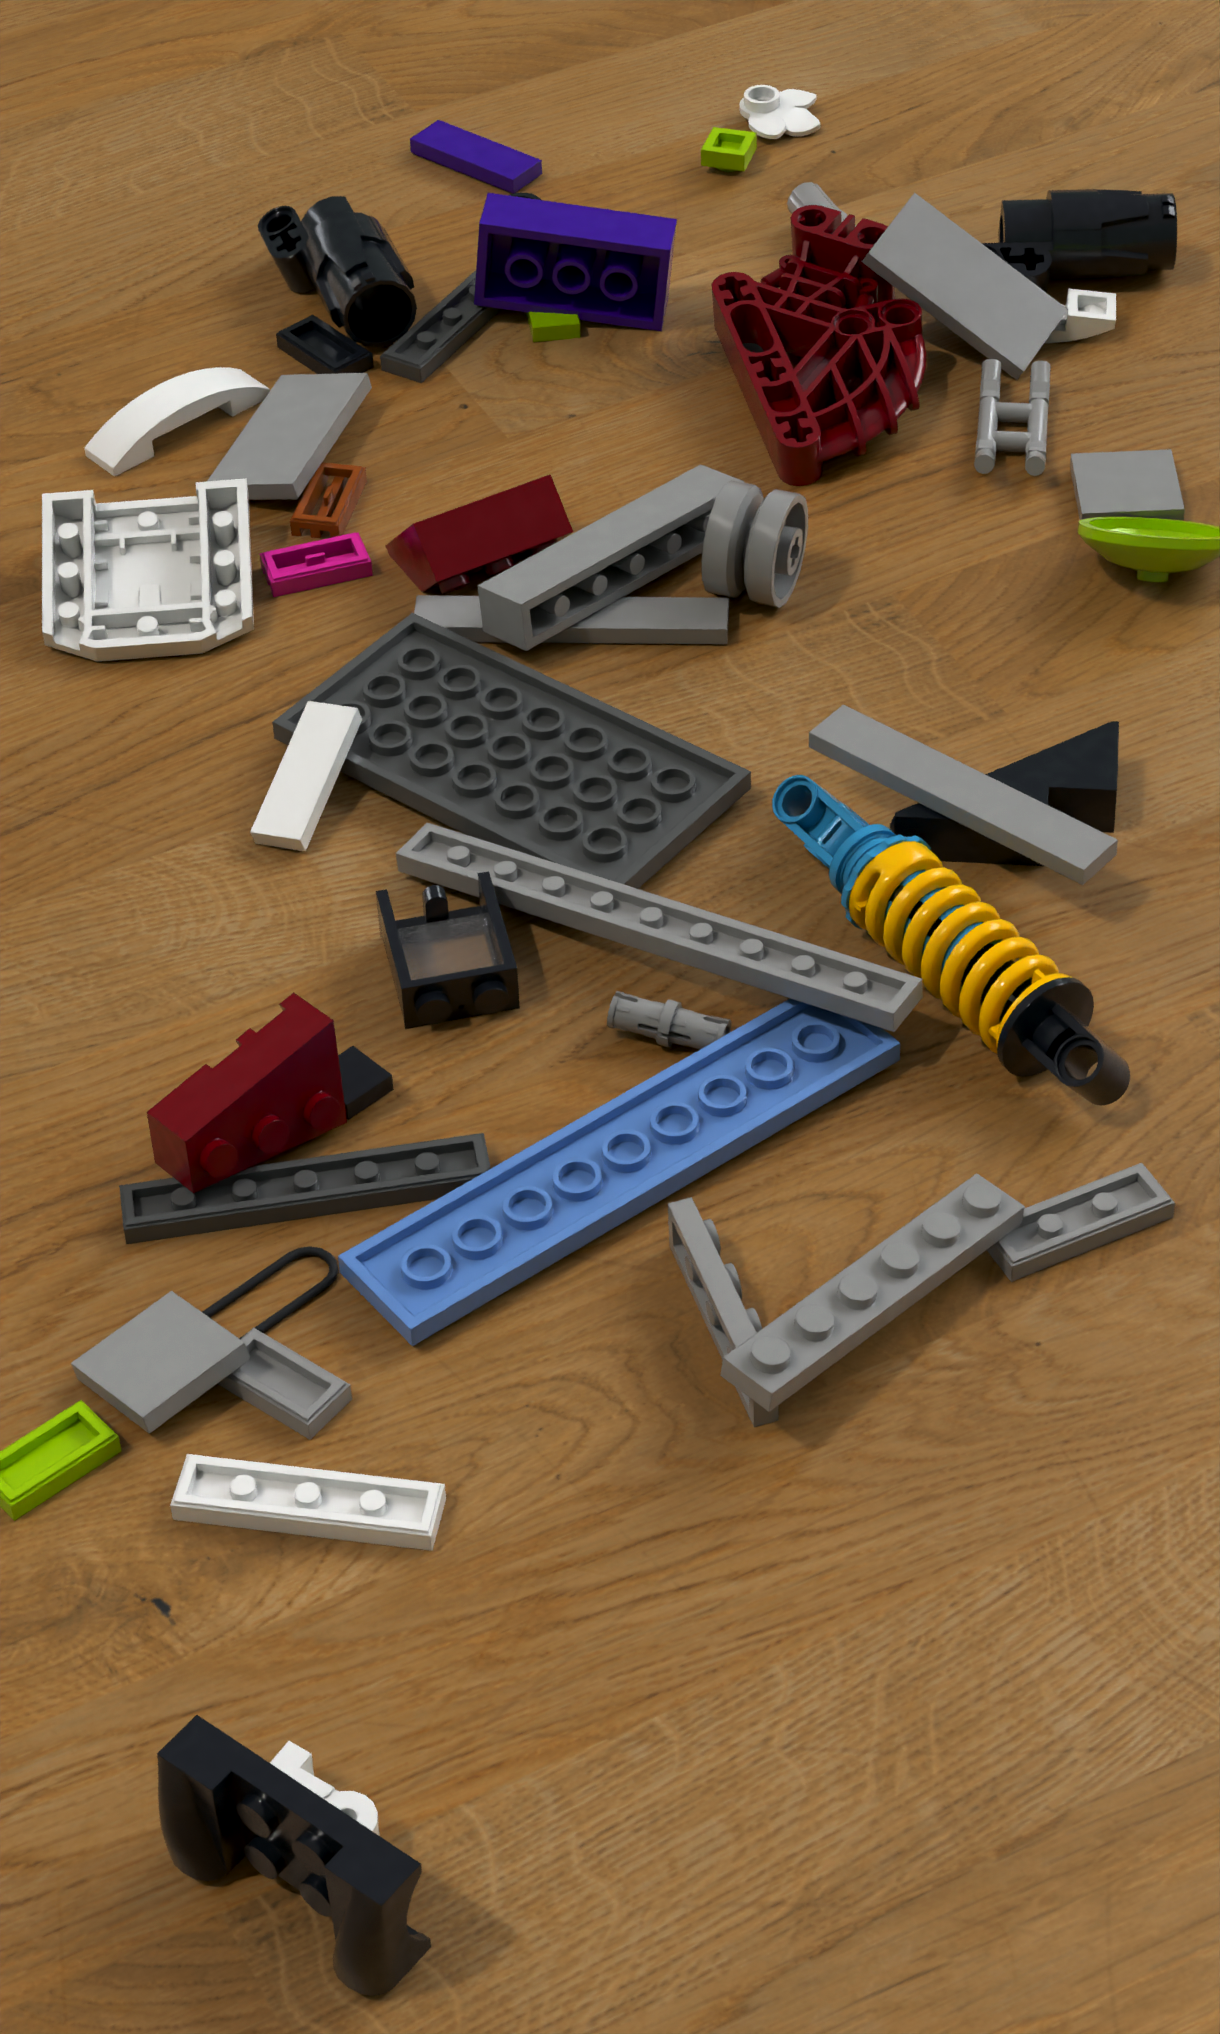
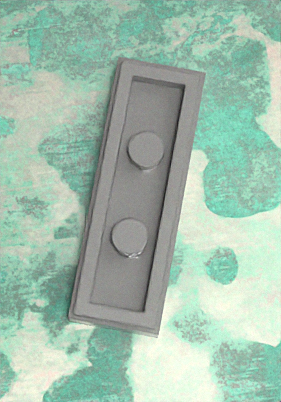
(1082, 1221)

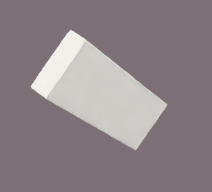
(306, 776)

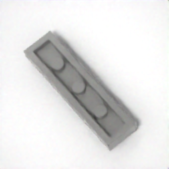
(714, 1288)

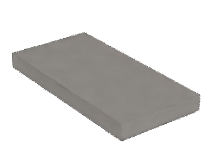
(965, 285)
(292, 433)

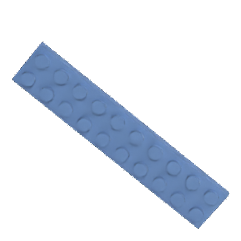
(611, 1165)

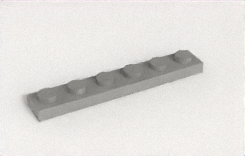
(871, 1292)

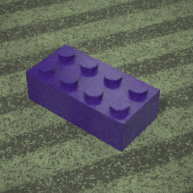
(574, 261)

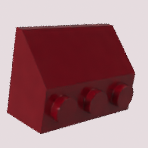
(481, 536)

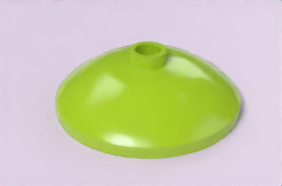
(1152, 544)

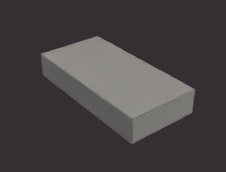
(287, 1385)

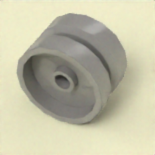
(754, 543)

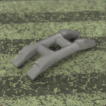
(993, 411)

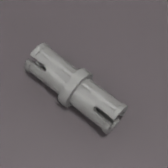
(665, 1021)

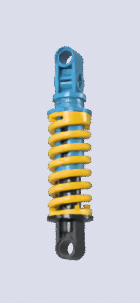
(955, 944)

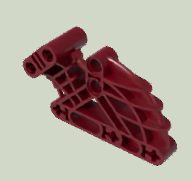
(844, 329)

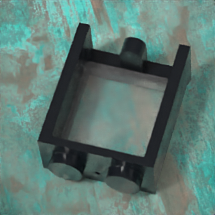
(450, 960)

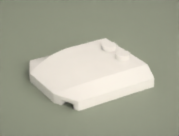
(146, 573)

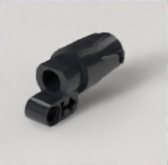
(1087, 234)
(349, 266)

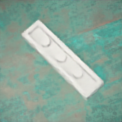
(309, 1502)

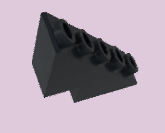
(1069, 777)

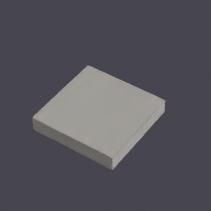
(1127, 484)
(160, 1361)

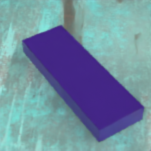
(476, 156)

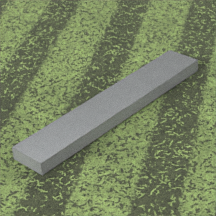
(621, 622)
(964, 794)

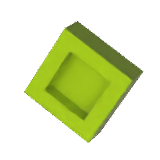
(728, 149)

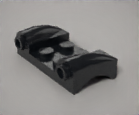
(233, 1804)

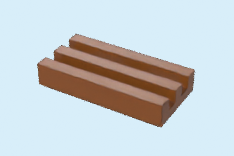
(323, 521)

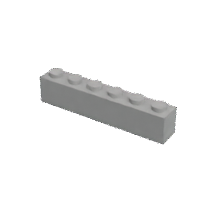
(601, 561)

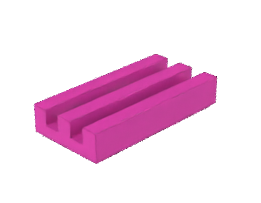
(316, 564)

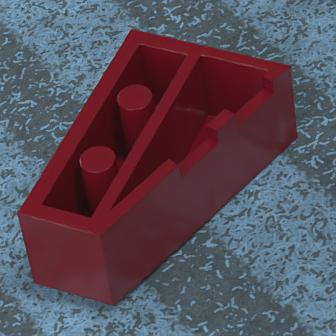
(255, 1102)

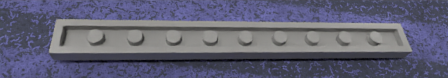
(665, 927)

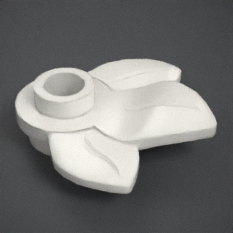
(777, 112)

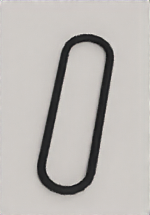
(270, 1270)

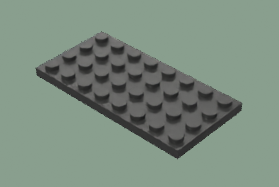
(521, 755)

